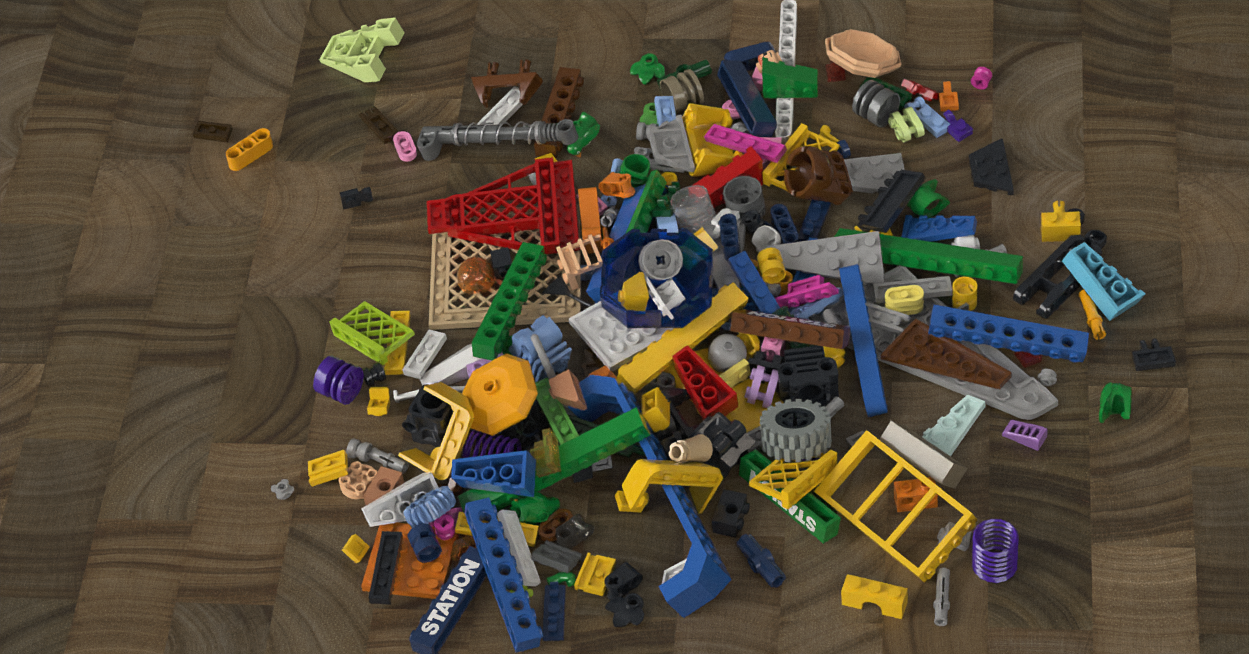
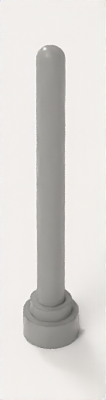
(546, 364)

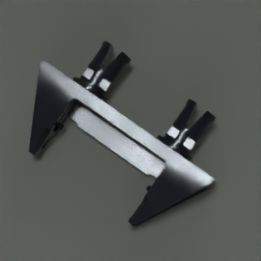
(676, 397)

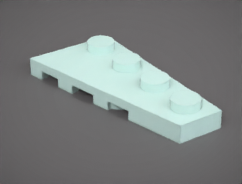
(953, 427)

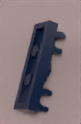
(814, 220)
(554, 612)

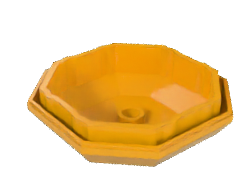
(500, 393)

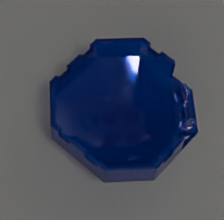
(693, 278)

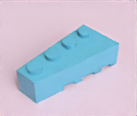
(1101, 281)

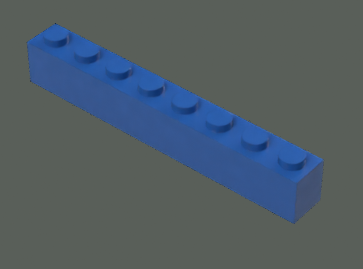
(618, 230)

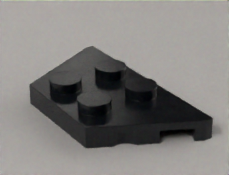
(991, 168)

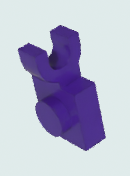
(959, 128)

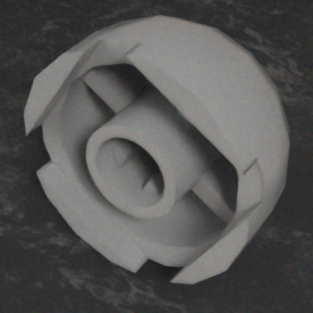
(726, 352)

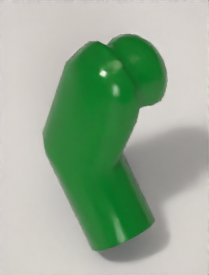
(561, 577)

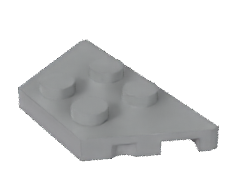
(671, 145)

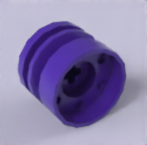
(338, 380)

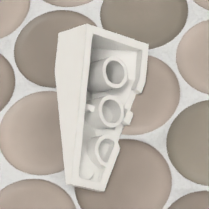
(451, 369)
(390, 507)

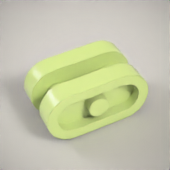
(901, 129)

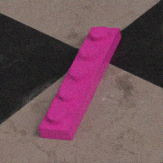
(741, 141)

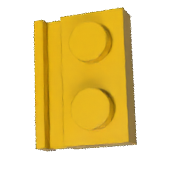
(328, 468)
(593, 574)

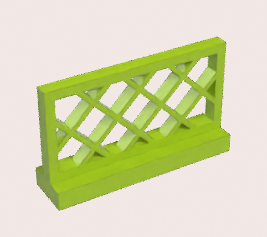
(361, 340)

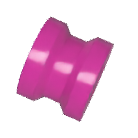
(981, 78)
(448, 530)

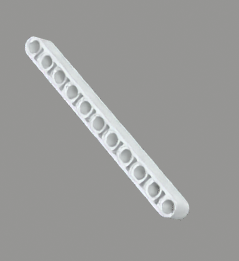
(787, 52)

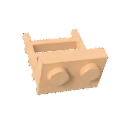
(569, 263)

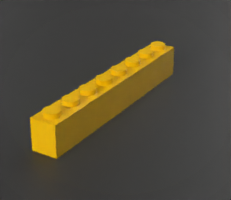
(659, 354)

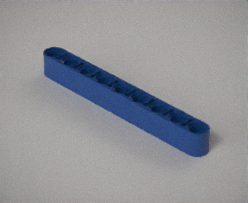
(863, 341)

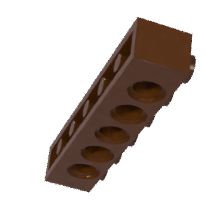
(560, 105)

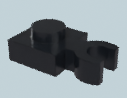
(353, 197)

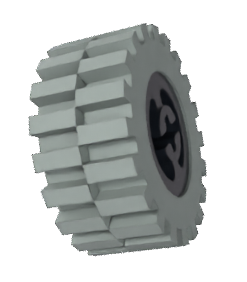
(795, 430)

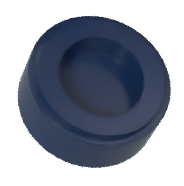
(844, 149)

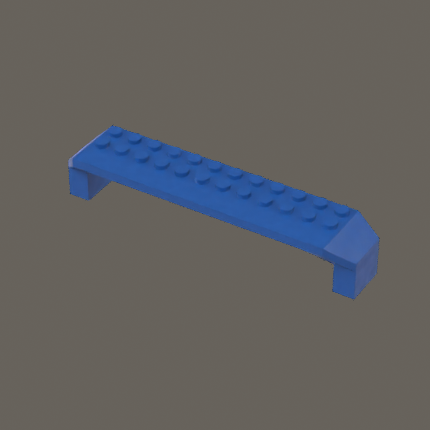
(703, 571)

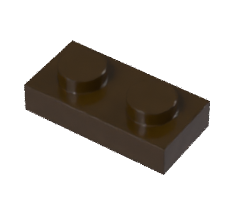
(212, 131)

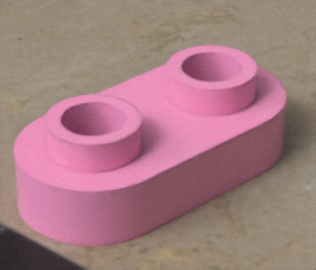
(405, 146)

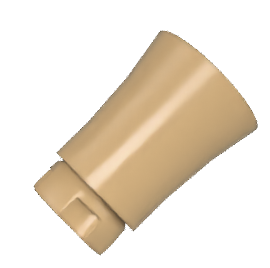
(691, 450)

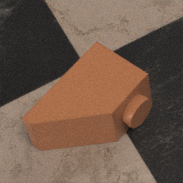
(567, 390)

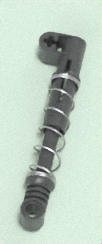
(433, 137)

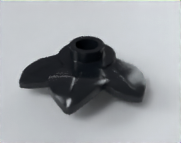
(625, 611)

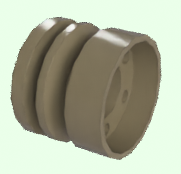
(684, 90)

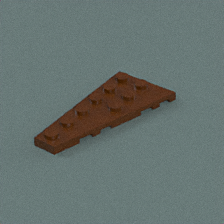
(944, 357)

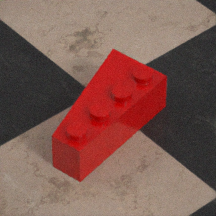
(746, 165)
(703, 385)

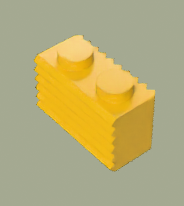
(656, 410)

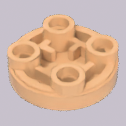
(357, 481)

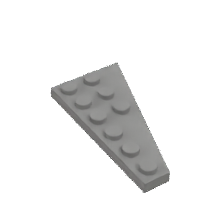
(869, 173)
(830, 254)

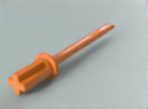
(606, 241)

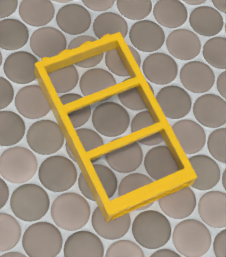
(851, 461)

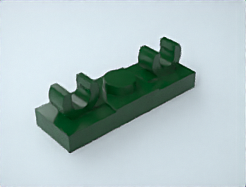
(664, 206)

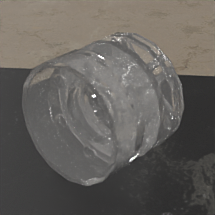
(693, 208)

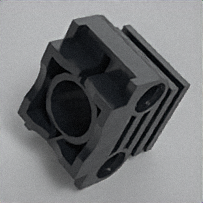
(808, 376)

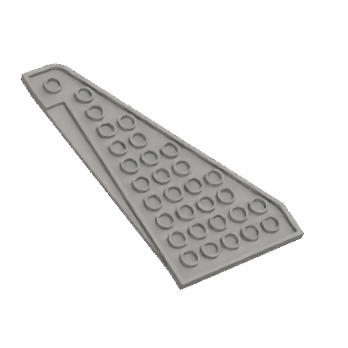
(1020, 396)

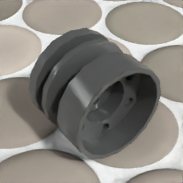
(875, 103)
(744, 194)

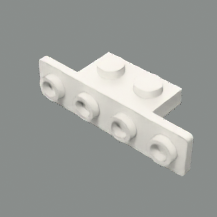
(665, 296)

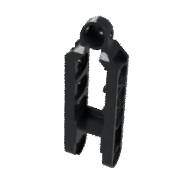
(1041, 276)

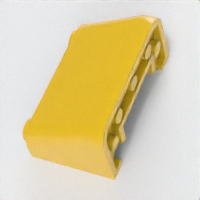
(706, 155)

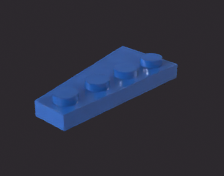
(938, 228)

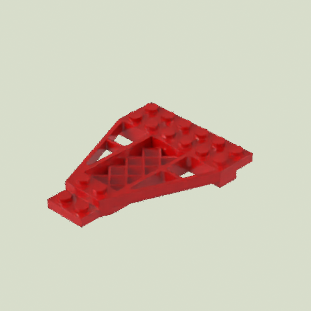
(555, 209)

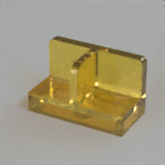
(546, 454)

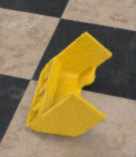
(459, 426)
(700, 476)

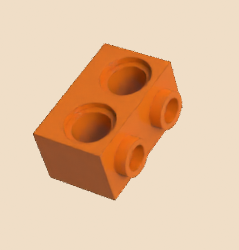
(910, 492)

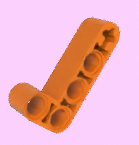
(590, 216)

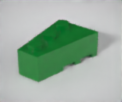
(788, 81)

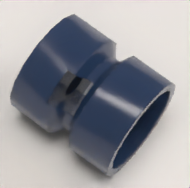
(424, 543)

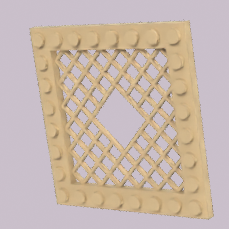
(444, 318)

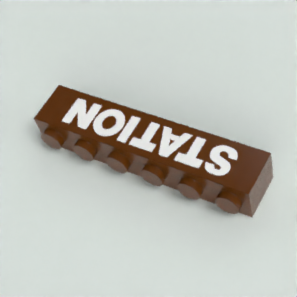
(790, 328)

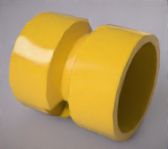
(771, 265)
(964, 291)

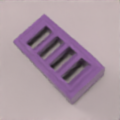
(1027, 440)

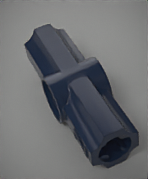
(761, 560)

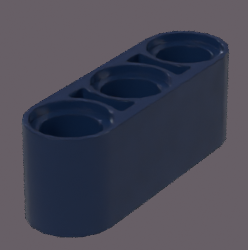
(749, 54)
(783, 224)
(729, 236)

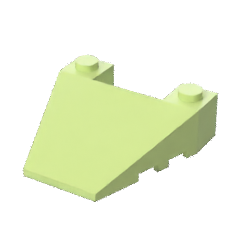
(359, 51)

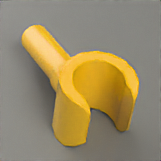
(825, 132)

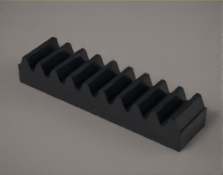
(386, 568)

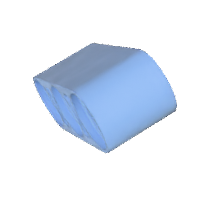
(667, 223)

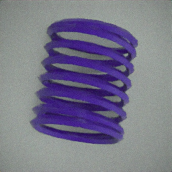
(507, 448)
(1010, 553)

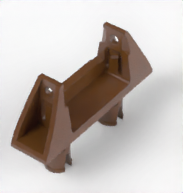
(527, 81)

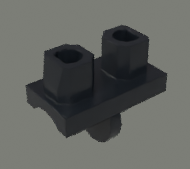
(760, 359)

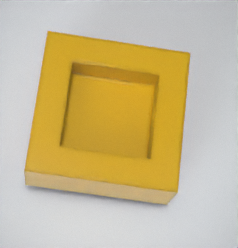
(355, 548)

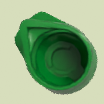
(638, 167)
(925, 196)
(1115, 399)

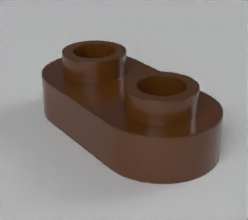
(552, 523)

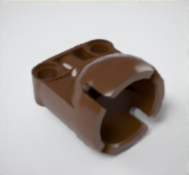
(818, 175)

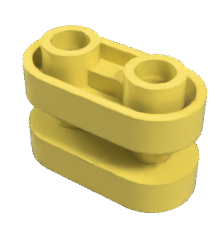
(905, 299)

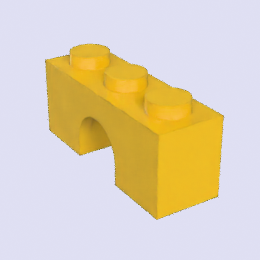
(888, 597)

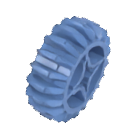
(430, 506)

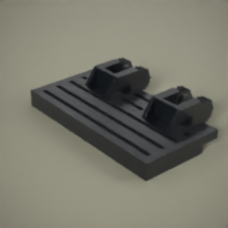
(891, 201)

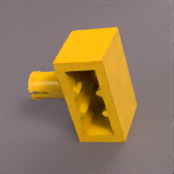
(1059, 224)

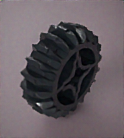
(530, 425)

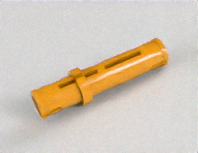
(1094, 319)

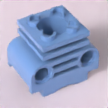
(551, 341)

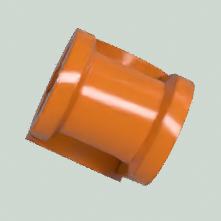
(617, 185)

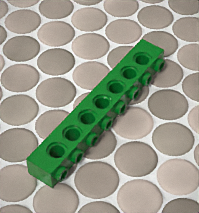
(508, 301)

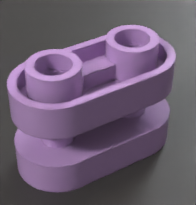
(753, 393)

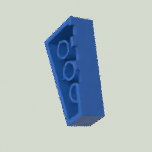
(497, 473)

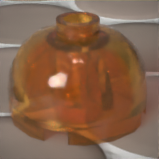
(475, 275)

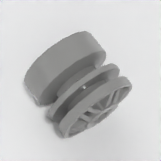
(671, 259)

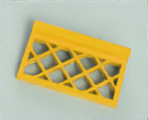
(797, 140)
(802, 485)

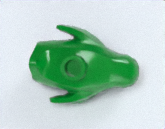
(587, 130)
(535, 509)

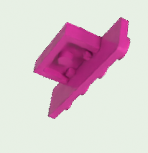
(807, 291)

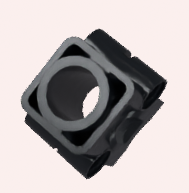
(428, 418)
(728, 441)

